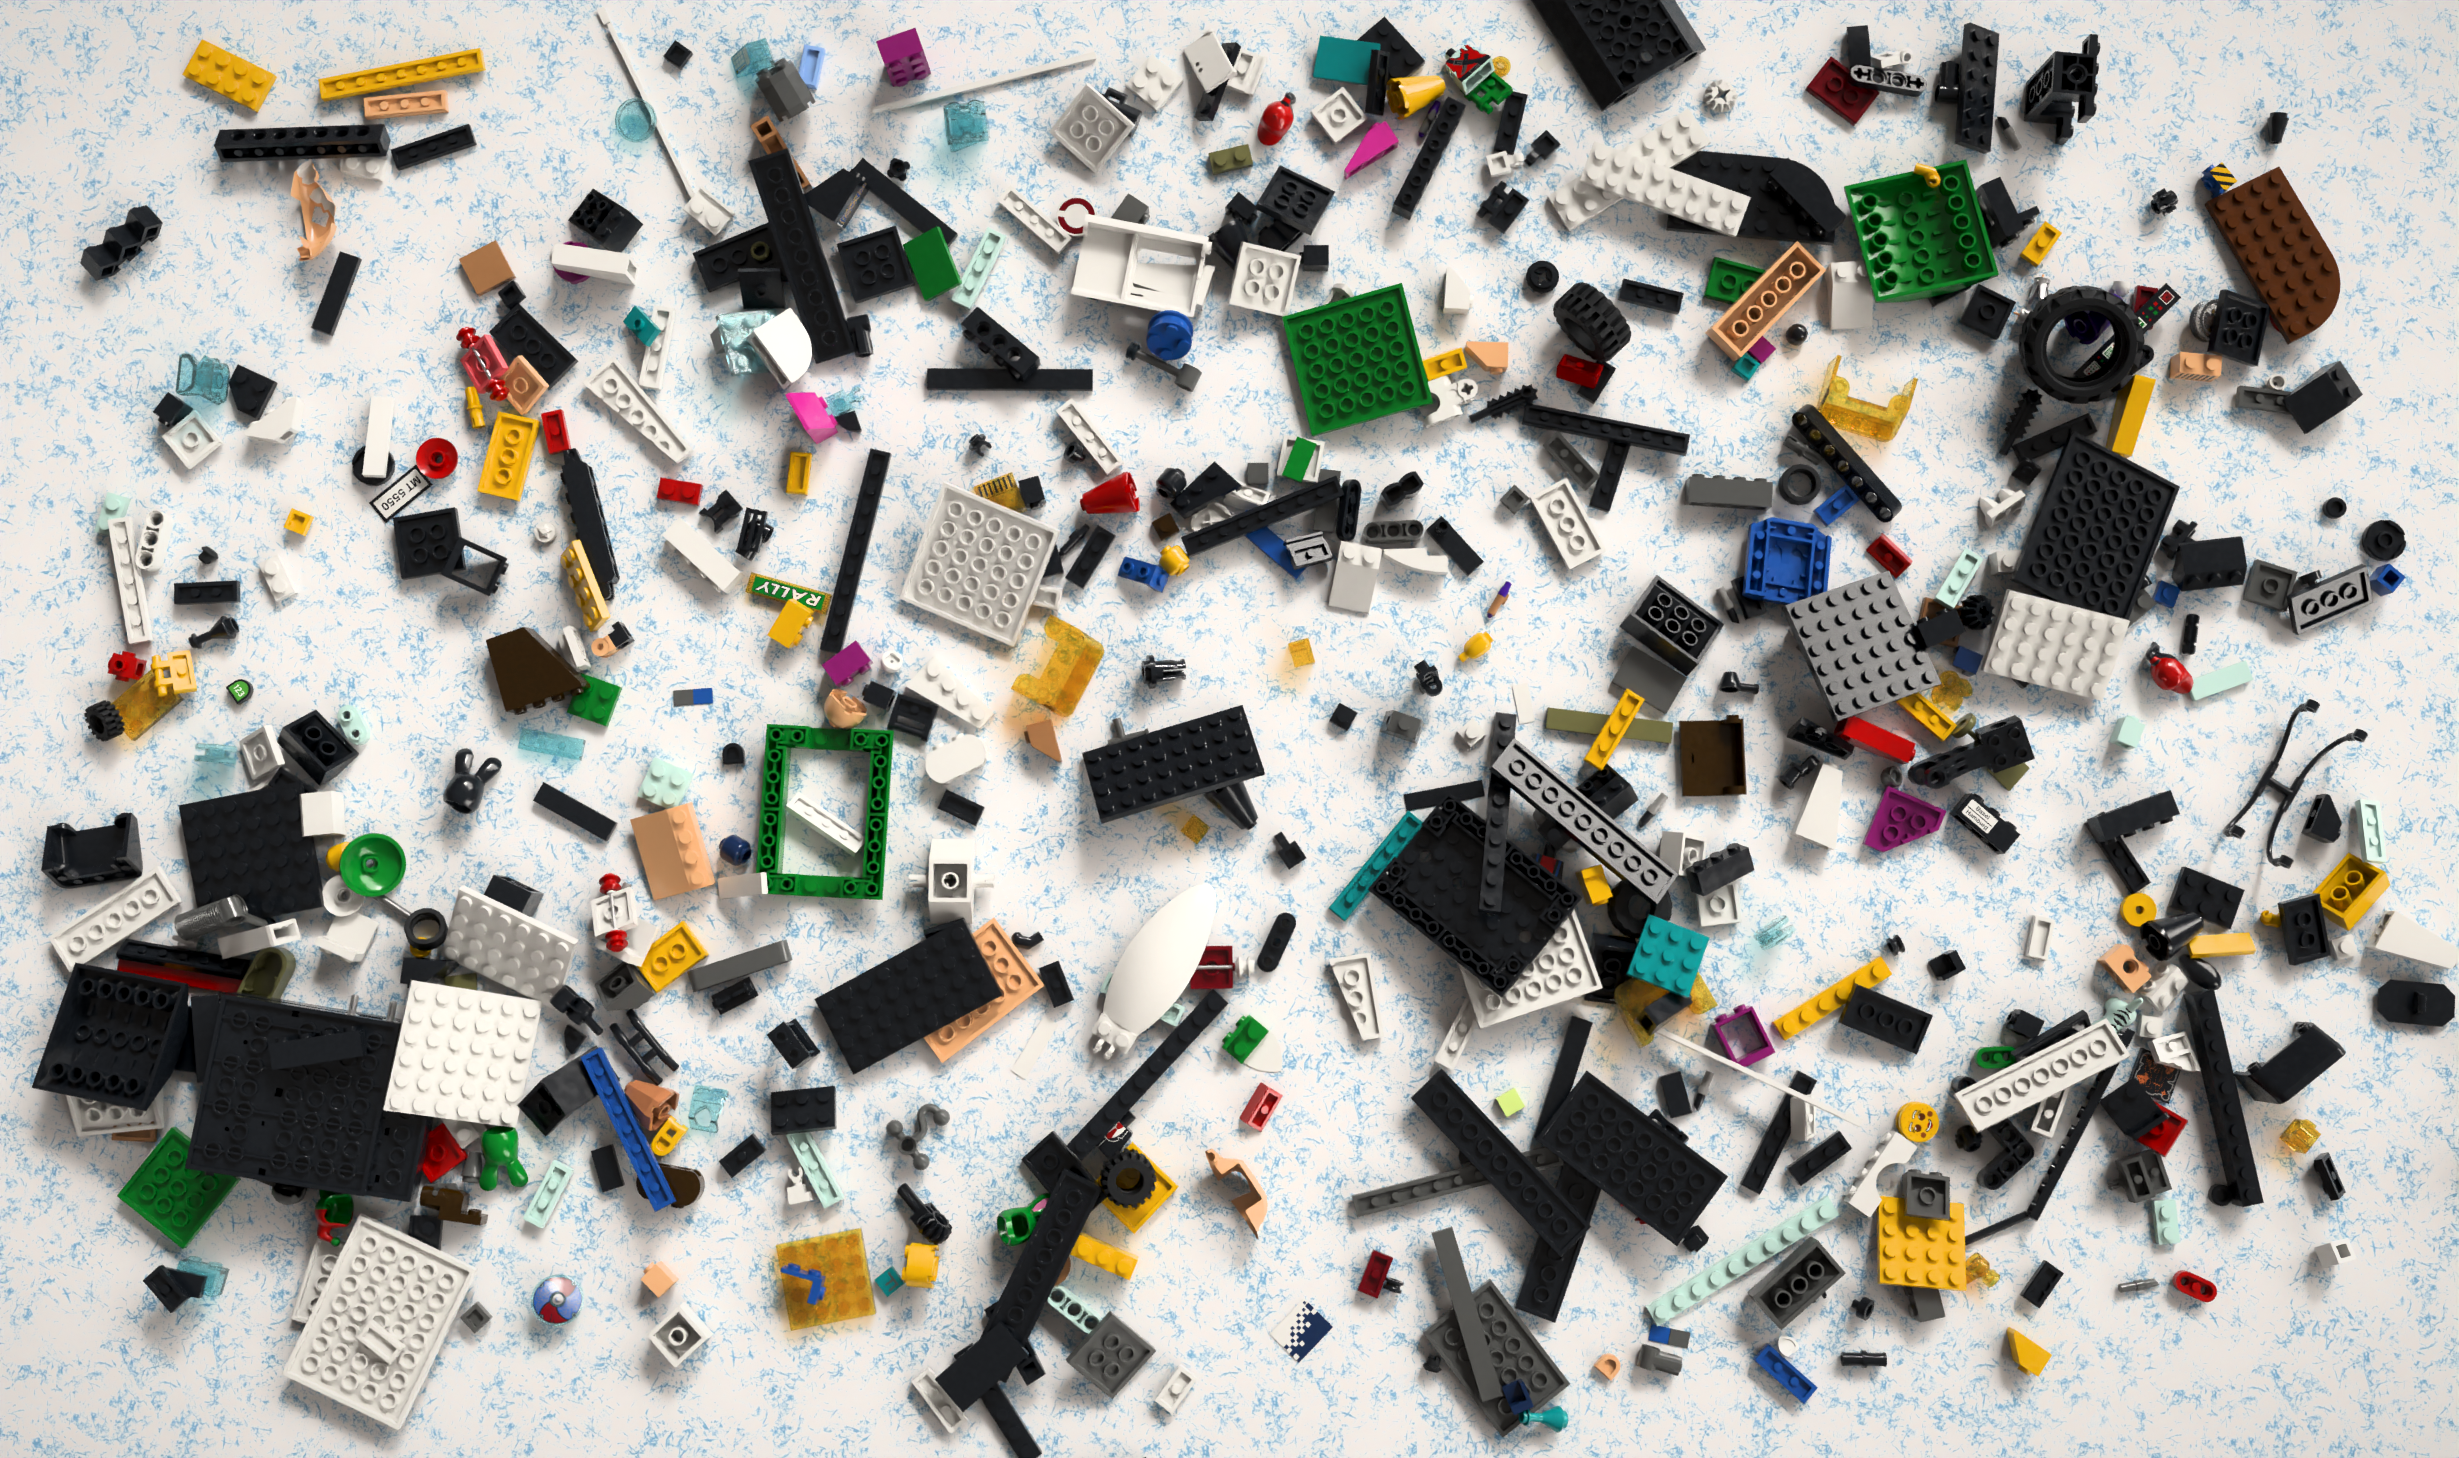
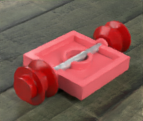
(483, 363)

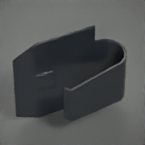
(1695, 1239)

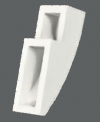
(1416, 560)

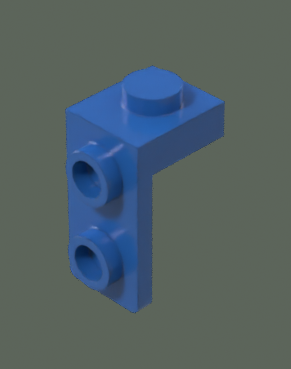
(1144, 573)
(817, 1290)

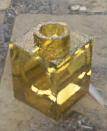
(2300, 1135)

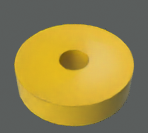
(2129, 913)

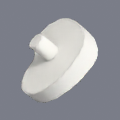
(1786, 1346)

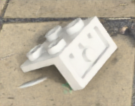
(639, 943)

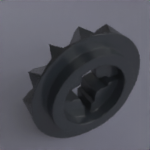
(1540, 267)

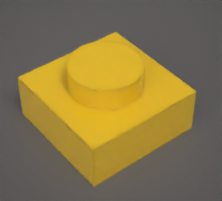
(298, 522)

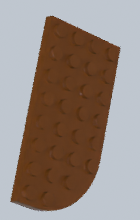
(2279, 252)

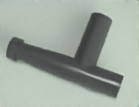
(1121, 733)

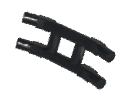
(643, 1033)

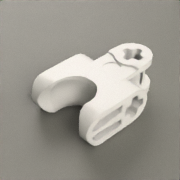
(1449, 399)

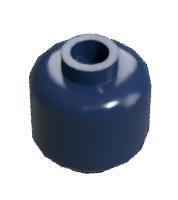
(735, 850)

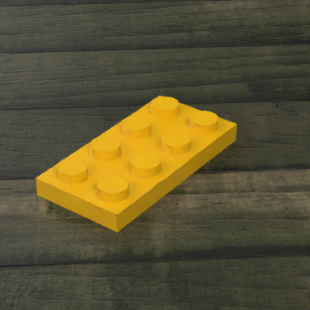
(229, 75)
(508, 456)
(584, 585)

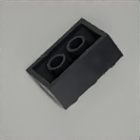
(2210, 564)
(317, 747)

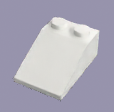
(1848, 296)
(1355, 577)

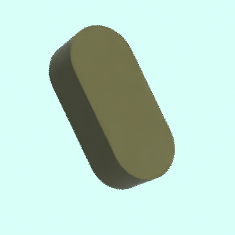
(269, 973)

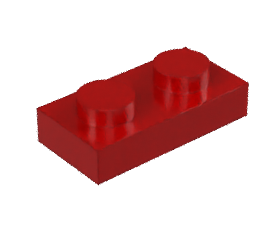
(556, 431)
(679, 491)

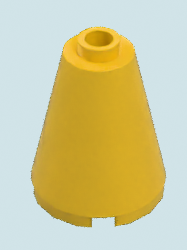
(1413, 93)

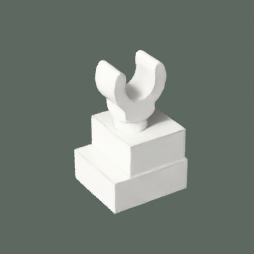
(798, 1192)

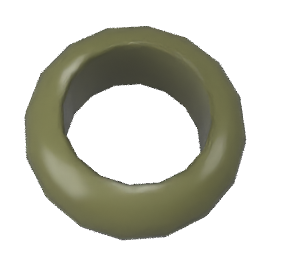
(757, 244)

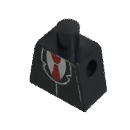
(1117, 1136)

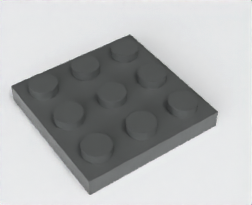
(1111, 1354)

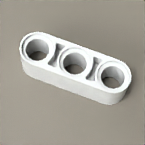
(158, 550)

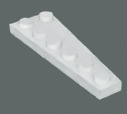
(627, 398)

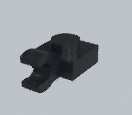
(1543, 146)
(1290, 852)

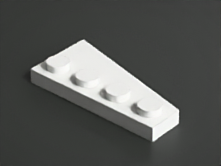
(1359, 989)

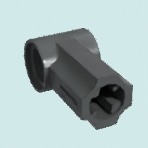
(1654, 1359)

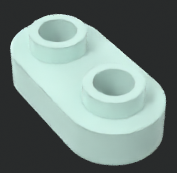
(352, 724)

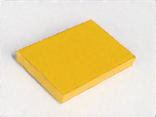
(672, 956)

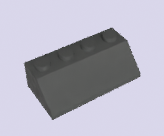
(1796, 1282)

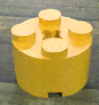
(921, 1265)

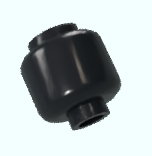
(1171, 483)

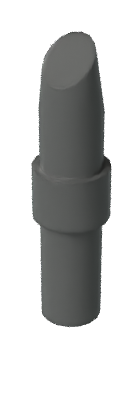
(2137, 1285)

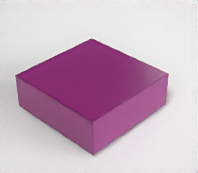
(1761, 350)

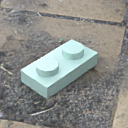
(113, 507)
(2165, 1221)

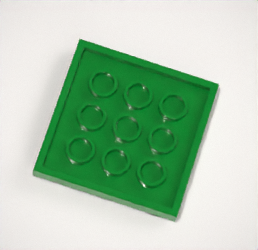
(175, 1197)

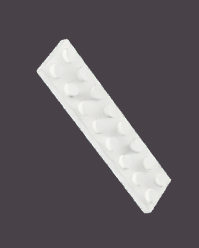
(1664, 145)
(1664, 189)
(2041, 1075)

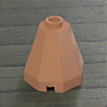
(651, 1103)

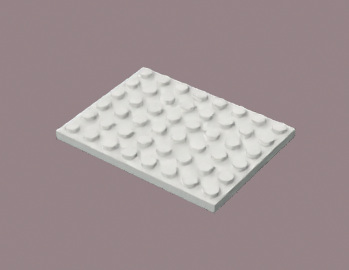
(403, 1289)

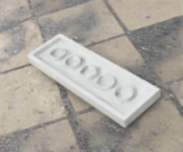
(115, 919)

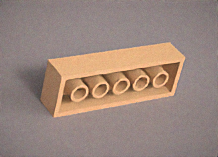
(1765, 301)

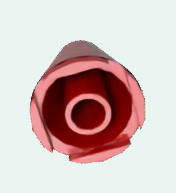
(1112, 496)

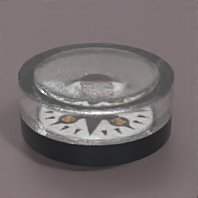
(2202, 319)

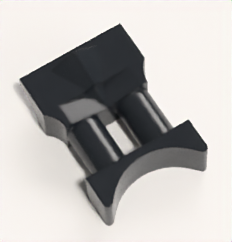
(728, 504)

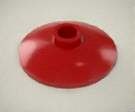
(427, 458)

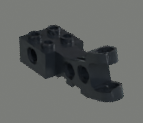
(1998, 747)

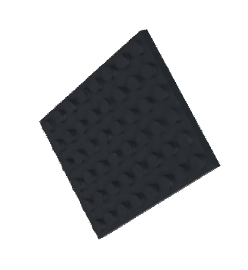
(2095, 530)

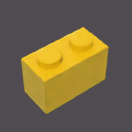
(791, 623)

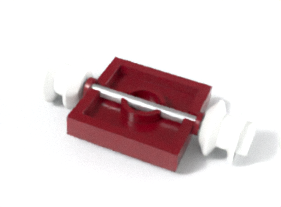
(1217, 968)

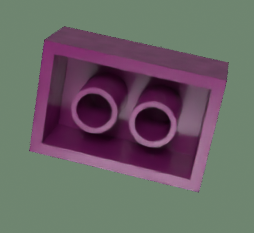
(904, 57)

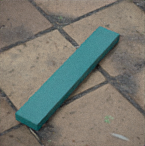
(1378, 861)

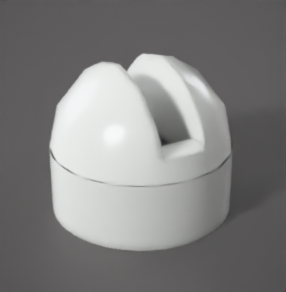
(2121, 287)

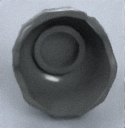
(287, 1193)

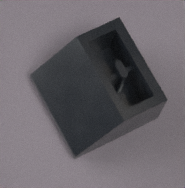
(1608, 791)

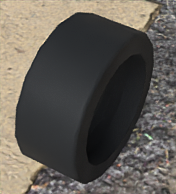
(1813, 476)
(421, 915)

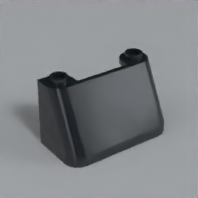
(93, 854)

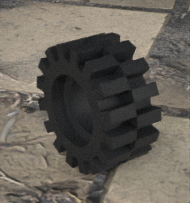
(104, 720)

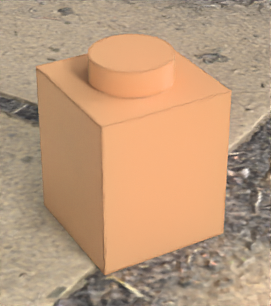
(659, 1278)

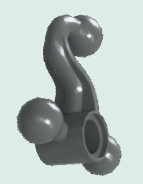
(895, 1129)

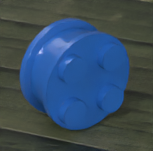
(1169, 335)

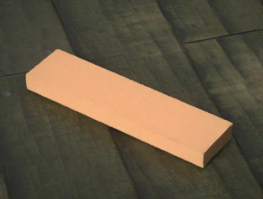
(406, 105)

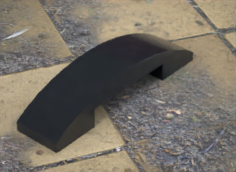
(1030, 1367)

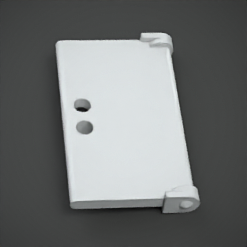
(1213, 62)

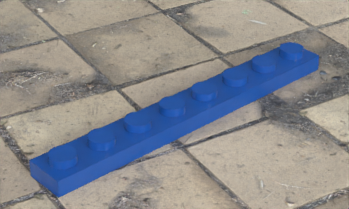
(628, 1129)

